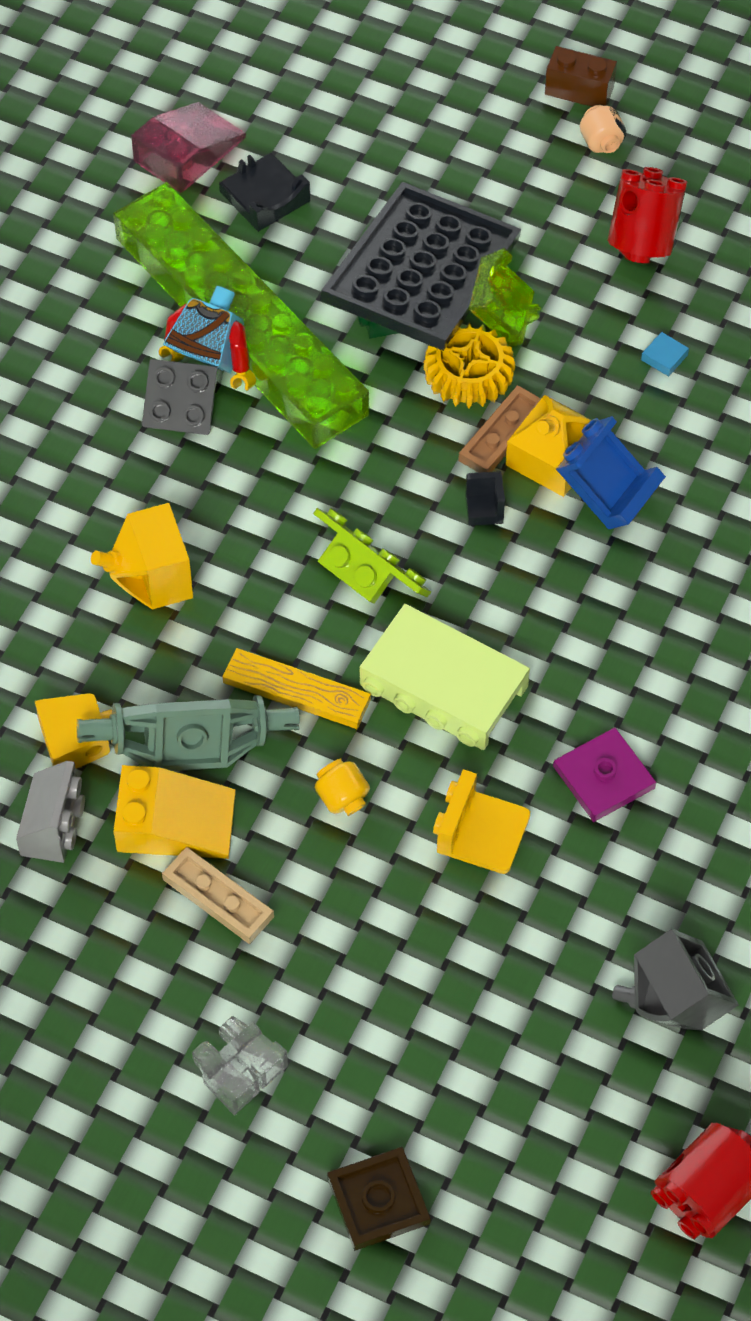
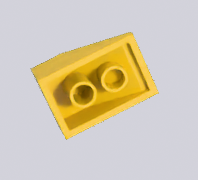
(172, 811)

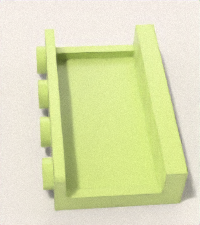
(442, 676)

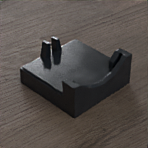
(265, 190)

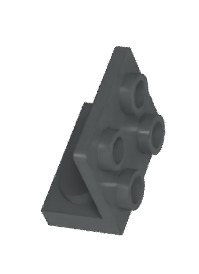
(180, 396)

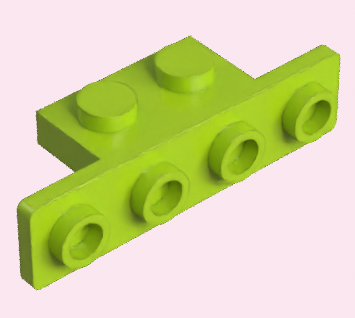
(360, 564)

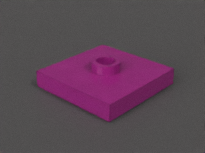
(604, 774)

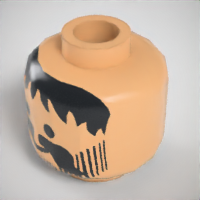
(602, 129)

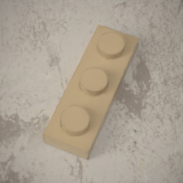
(218, 895)

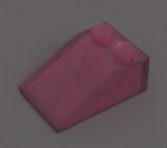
(184, 144)

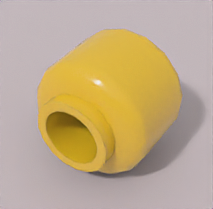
(342, 787)

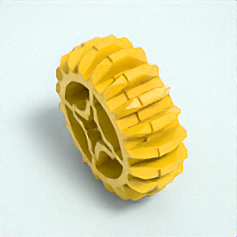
(470, 367)

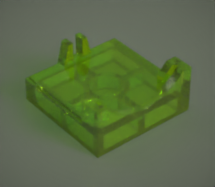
(503, 298)

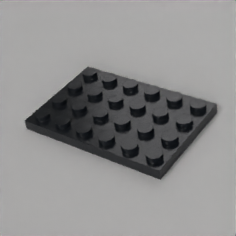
(418, 265)

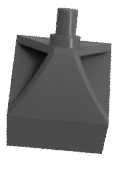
(677, 983)

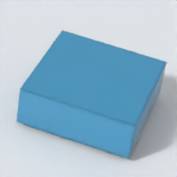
(665, 354)

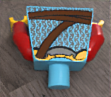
(210, 336)

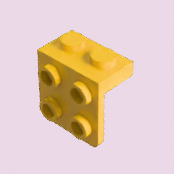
(479, 826)

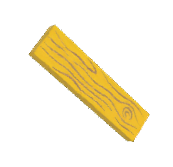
(296, 688)

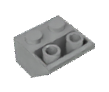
(50, 813)

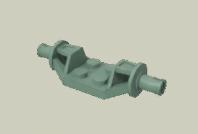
(188, 733)

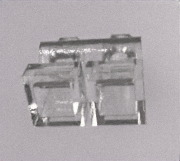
(241, 1065)

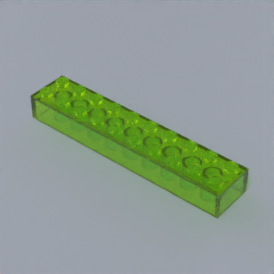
(284, 354)

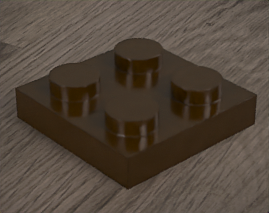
(378, 1198)

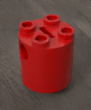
(646, 214)
(708, 1181)

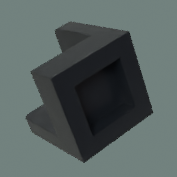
(484, 498)

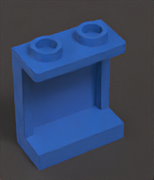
(608, 474)

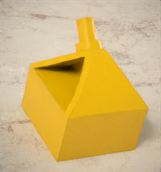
(541, 441)
(149, 558)

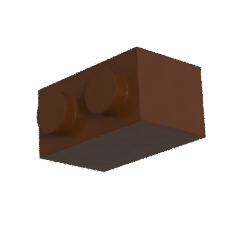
(580, 77)

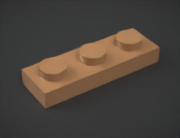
(490, 442)

